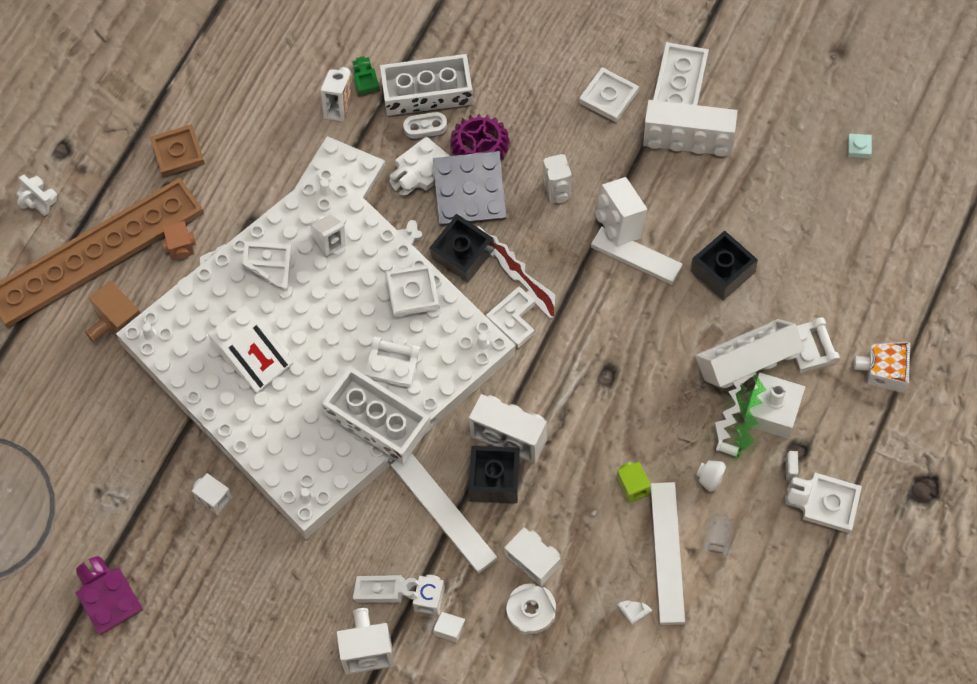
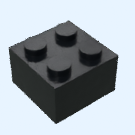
(462, 248)
(724, 265)
(494, 474)

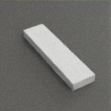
(638, 257)

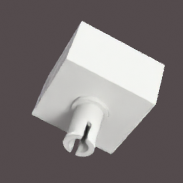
(779, 405)
(365, 645)

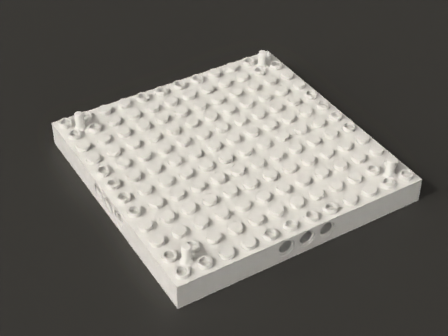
(324, 326)

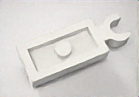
(383, 589)

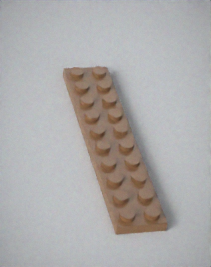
(95, 251)

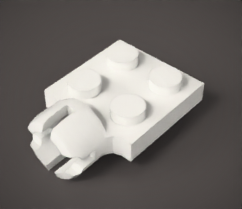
(416, 167)
(825, 501)

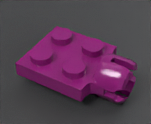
(106, 595)

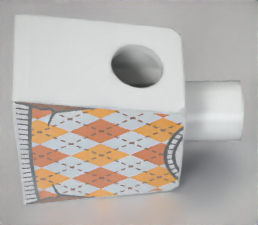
(336, 84)
(886, 365)

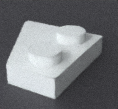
(268, 261)

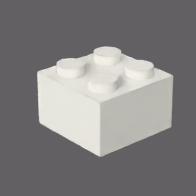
(621, 211)

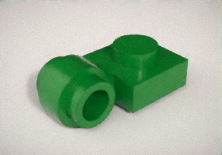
(365, 76)

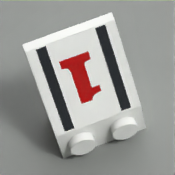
(249, 349)

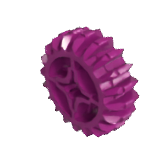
(472, 132)

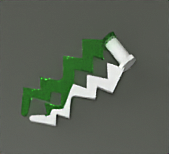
(743, 407)

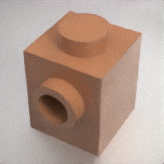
(178, 241)

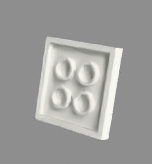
(352, 164)

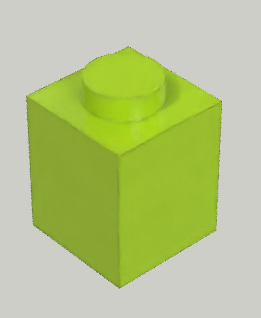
(633, 481)

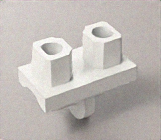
(32, 196)

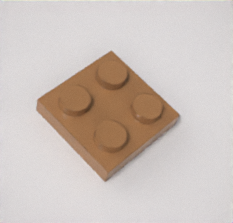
(177, 150)

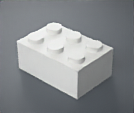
(508, 427)

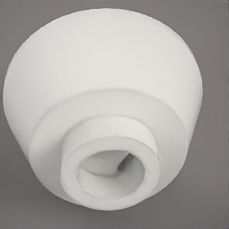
(711, 474)

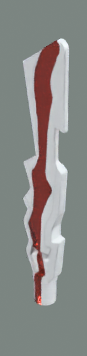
(516, 270)

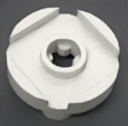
(527, 622)

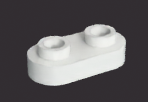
(425, 124)

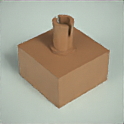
(112, 309)

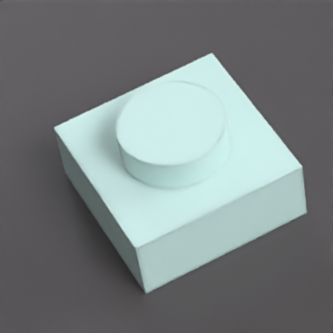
(859, 146)

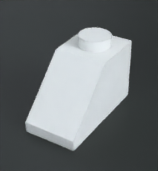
(328, 233)

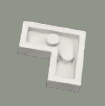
(508, 316)

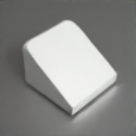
(449, 627)

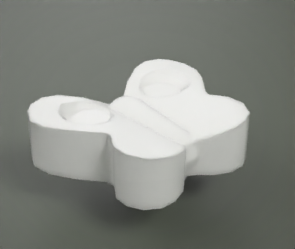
(411, 232)

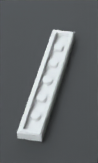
(445, 513)
(667, 554)

